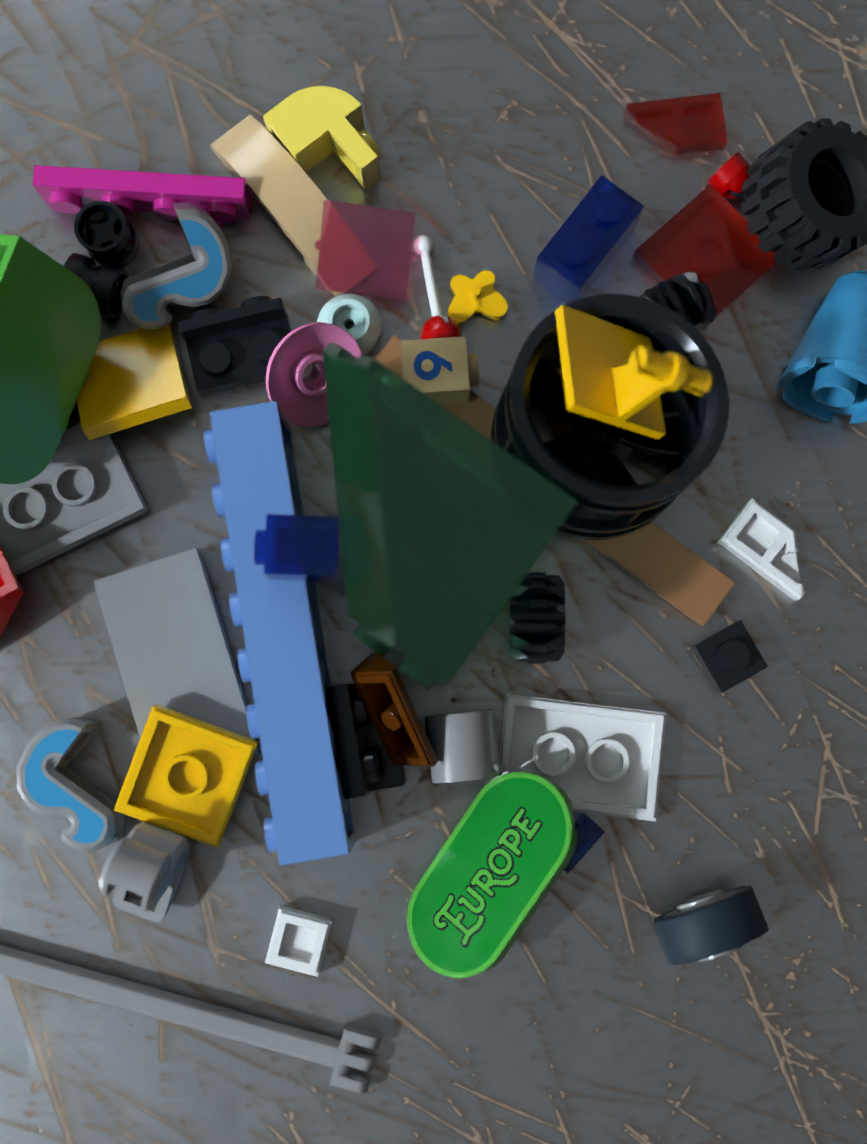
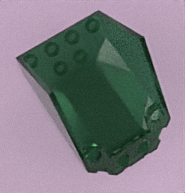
(427, 518)

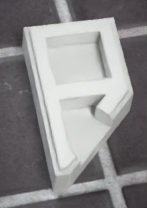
(766, 547)

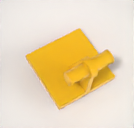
(617, 375)

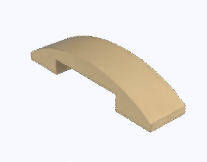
(276, 183)

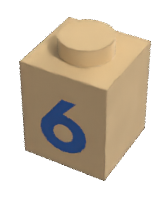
(440, 368)

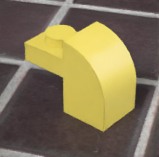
(325, 122)

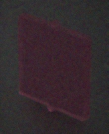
(364, 250)

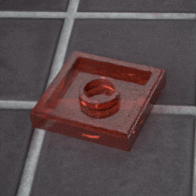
(708, 240)

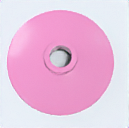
(300, 397)

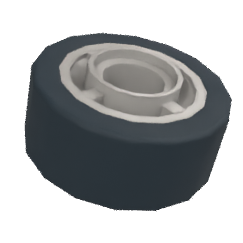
(710, 925)

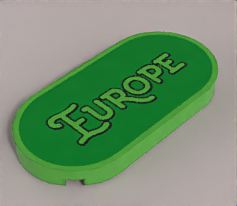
(491, 874)

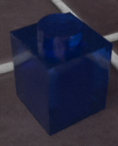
(298, 548)

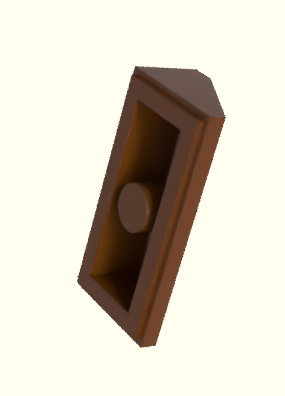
(392, 712)

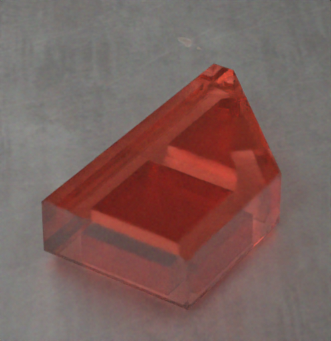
(681, 123)

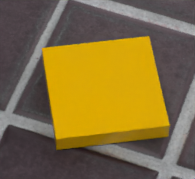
(132, 382)
(186, 775)

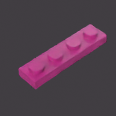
(136, 191)

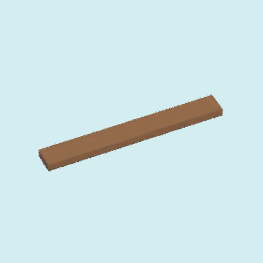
(645, 554)

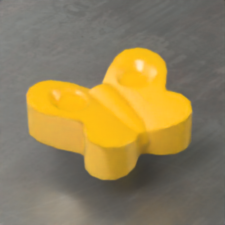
(476, 297)

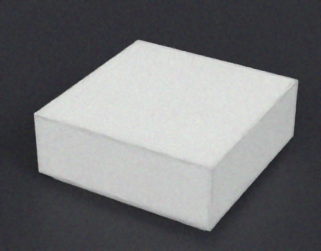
(299, 941)

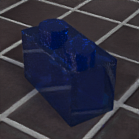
(587, 241)

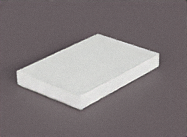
(596, 753)

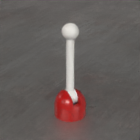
(438, 325)

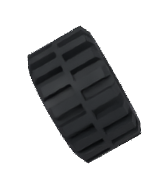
(781, 197)

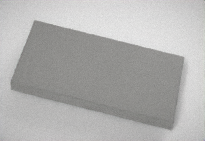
(172, 642)

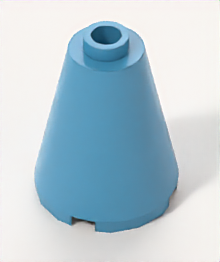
(831, 359)

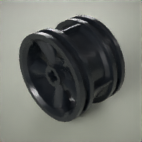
(614, 501)

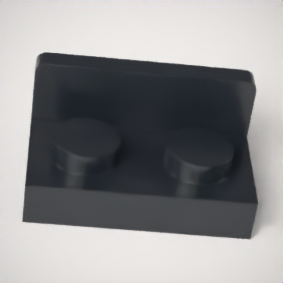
(234, 344)
(359, 750)

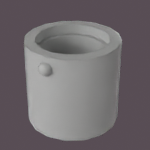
(464, 746)

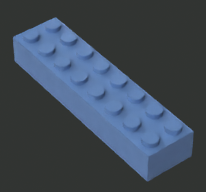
(282, 640)

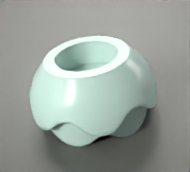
(358, 310)

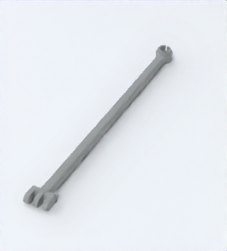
(201, 1015)

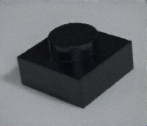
(729, 656)

